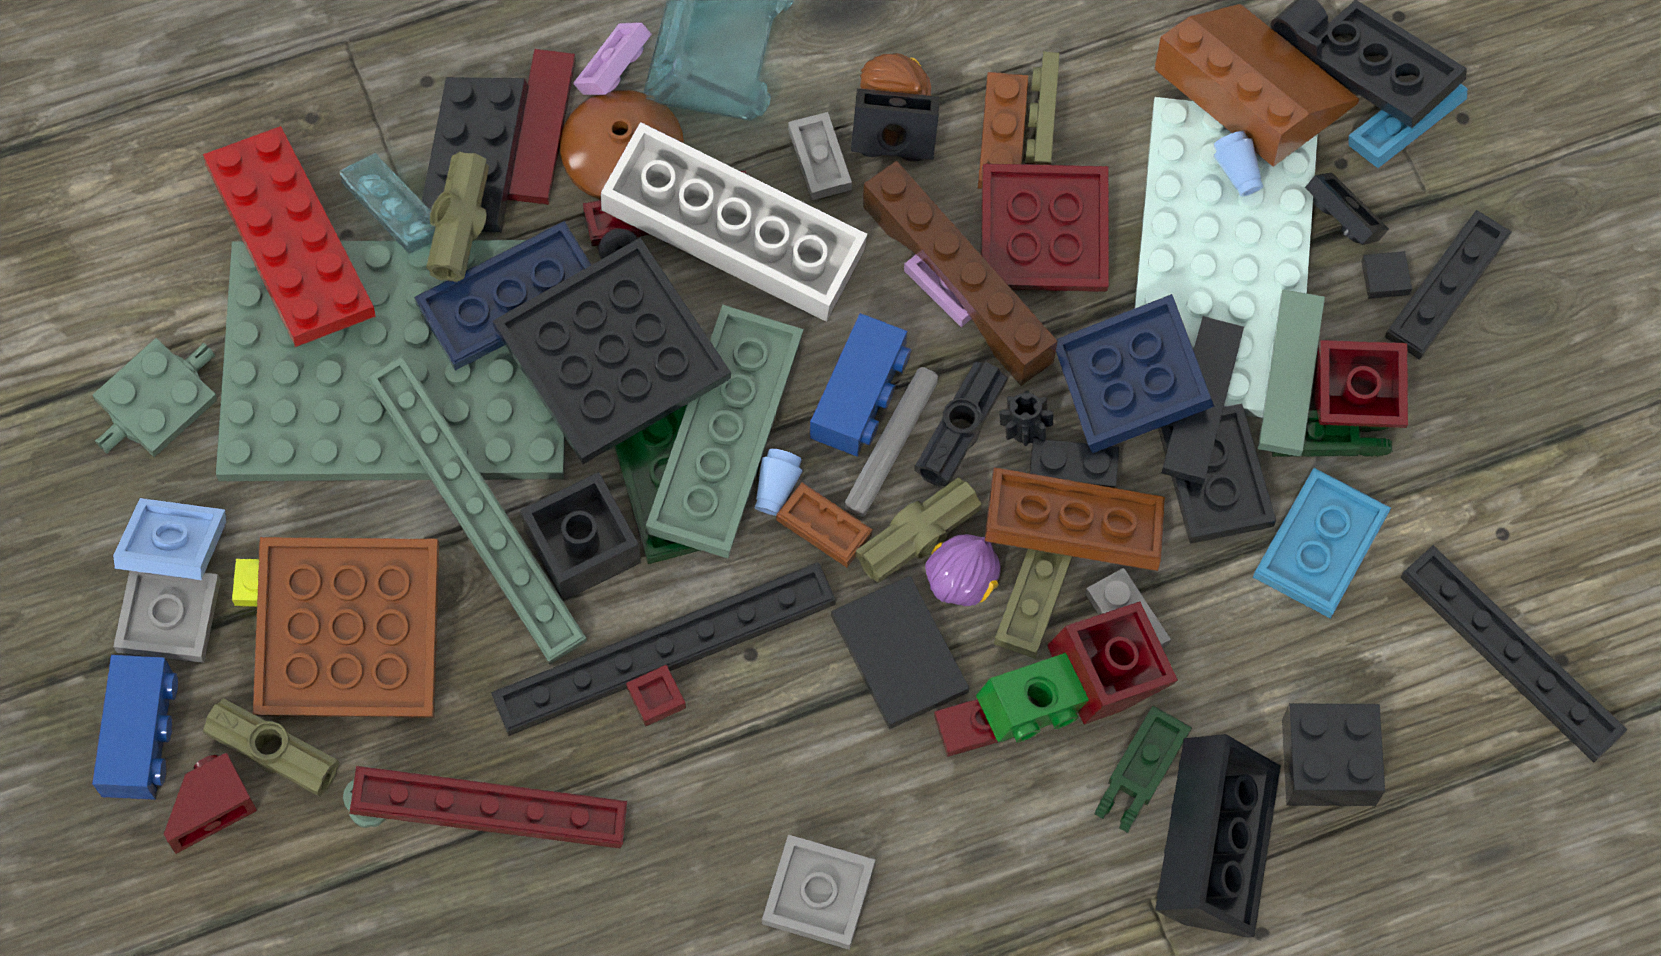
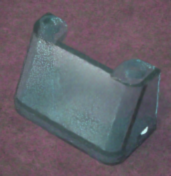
(713, 56)

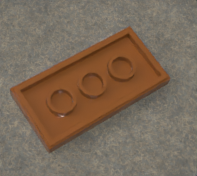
(1075, 519)

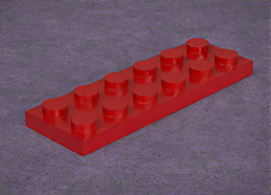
(289, 236)

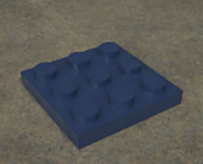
(1133, 373)

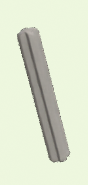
(891, 442)

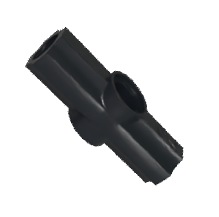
(951, 444)

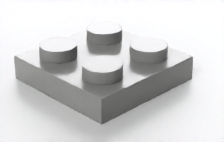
(167, 616)
(818, 892)

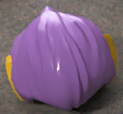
(963, 570)

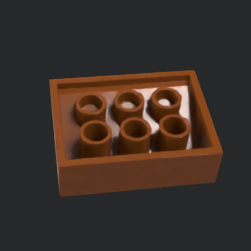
(1251, 80)

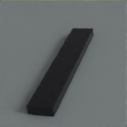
(1513, 653)

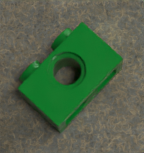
(1049, 682)

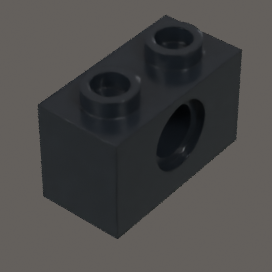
(913, 112)

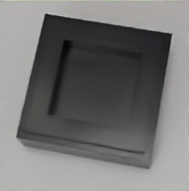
(1386, 275)

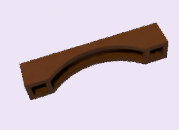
(1002, 318)

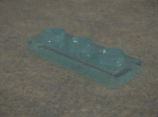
(390, 202)

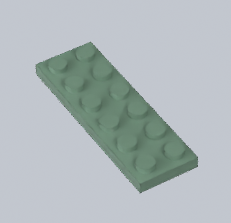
(725, 435)

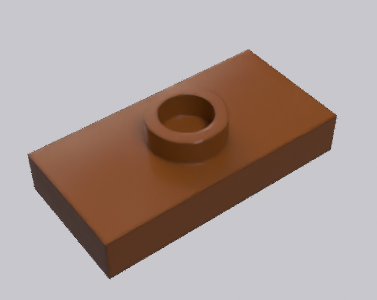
(824, 524)

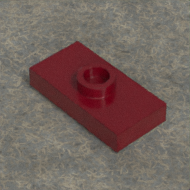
(964, 728)

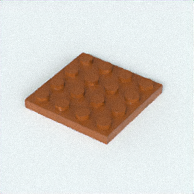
(346, 627)

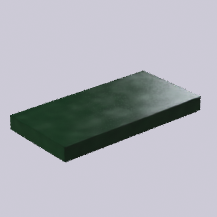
(642, 467)

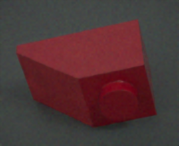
(207, 802)

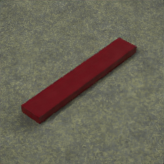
(488, 807)

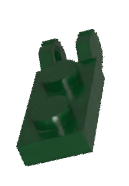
(1340, 440)
(1144, 764)

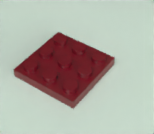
(1047, 226)

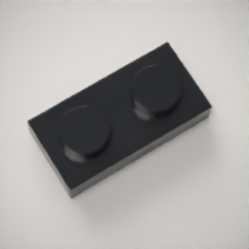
(1337, 200)
(1075, 462)

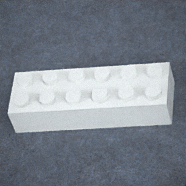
(733, 221)

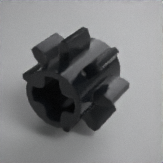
(1026, 418)

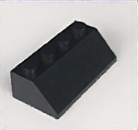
(1218, 836)

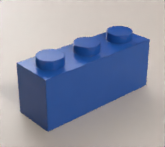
(860, 385)
(134, 727)

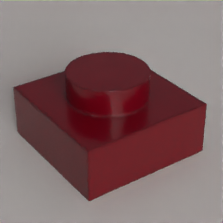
(656, 695)

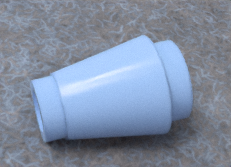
(1239, 162)
(776, 480)

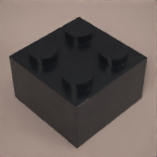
(580, 536)
(1333, 754)

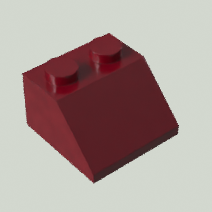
(1361, 384)
(1115, 660)

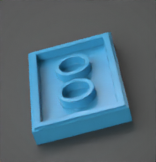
(1321, 542)

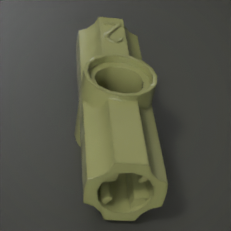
(457, 217)
(918, 529)
(249, 733)

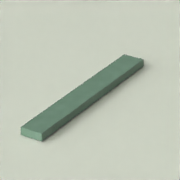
(476, 509)

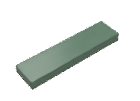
(1291, 373)

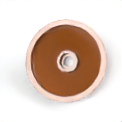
(588, 138)

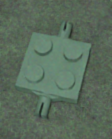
(154, 397)

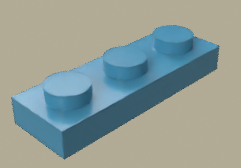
(1386, 136)

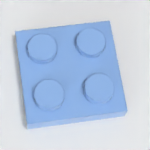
(170, 539)

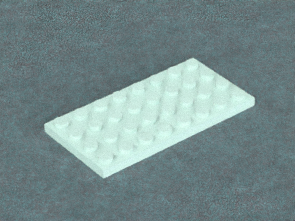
(1219, 249)

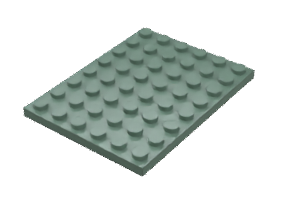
(317, 417)

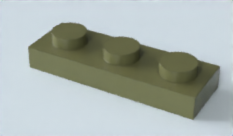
(1043, 113)
(1032, 602)

